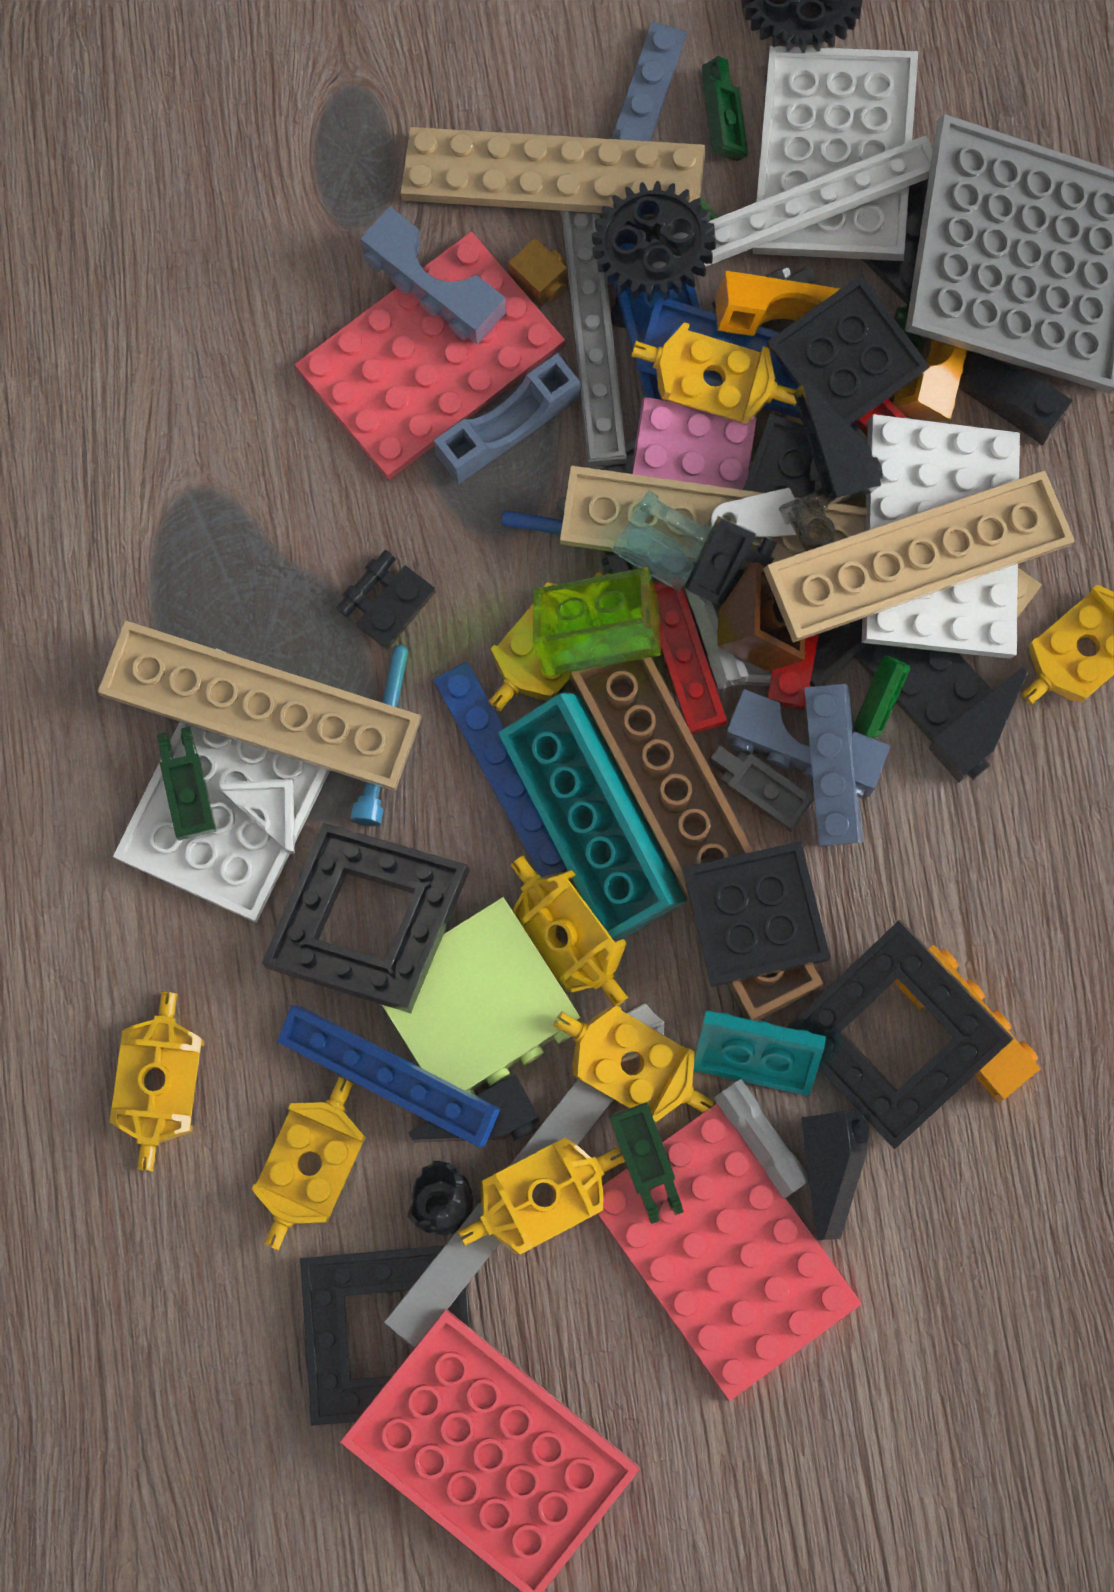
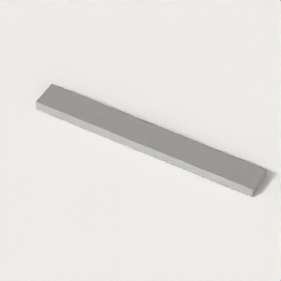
(593, 343)
(458, 1264)

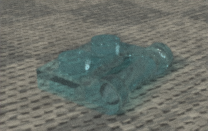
(650, 548)

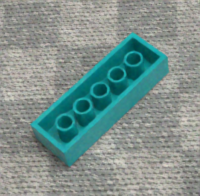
(592, 815)

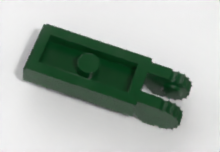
(186, 788)
(645, 1157)

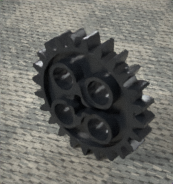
(802, 20)
(674, 216)

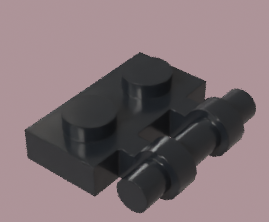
(722, 558)
(394, 607)

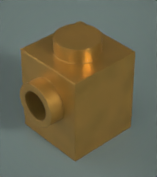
(539, 272)

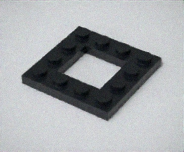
(389, 982)
(975, 1033)
(324, 1286)

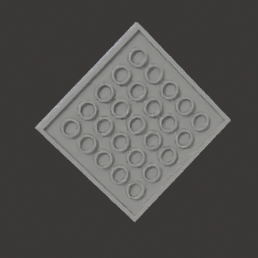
(1017, 254)

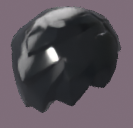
(440, 1199)

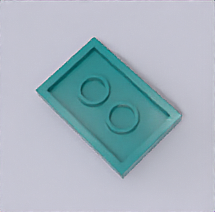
(758, 1053)

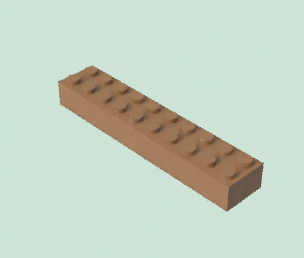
(677, 797)

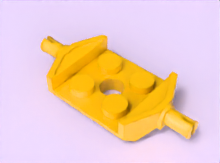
(745, 375)
(1056, 654)
(521, 667)
(590, 952)
(664, 1069)
(163, 1113)
(308, 1129)
(508, 1203)

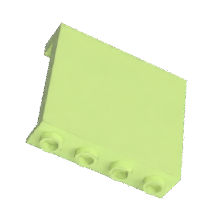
(484, 1003)

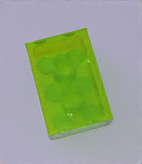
(596, 622)

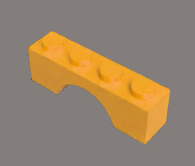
(751, 300)
(934, 392)
(1012, 1064)

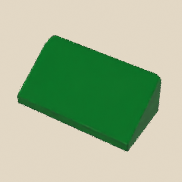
(881, 696)

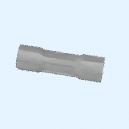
(724, 666)
(760, 1136)

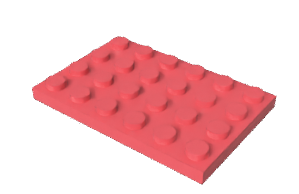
(407, 378)
(736, 1263)
(490, 1454)

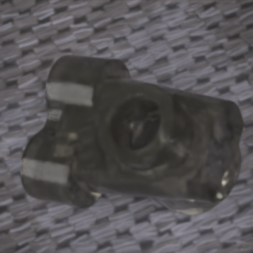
(809, 516)

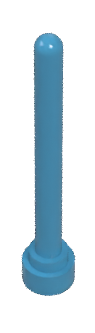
(368, 808)

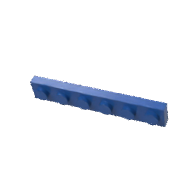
(480, 730)
(389, 1075)

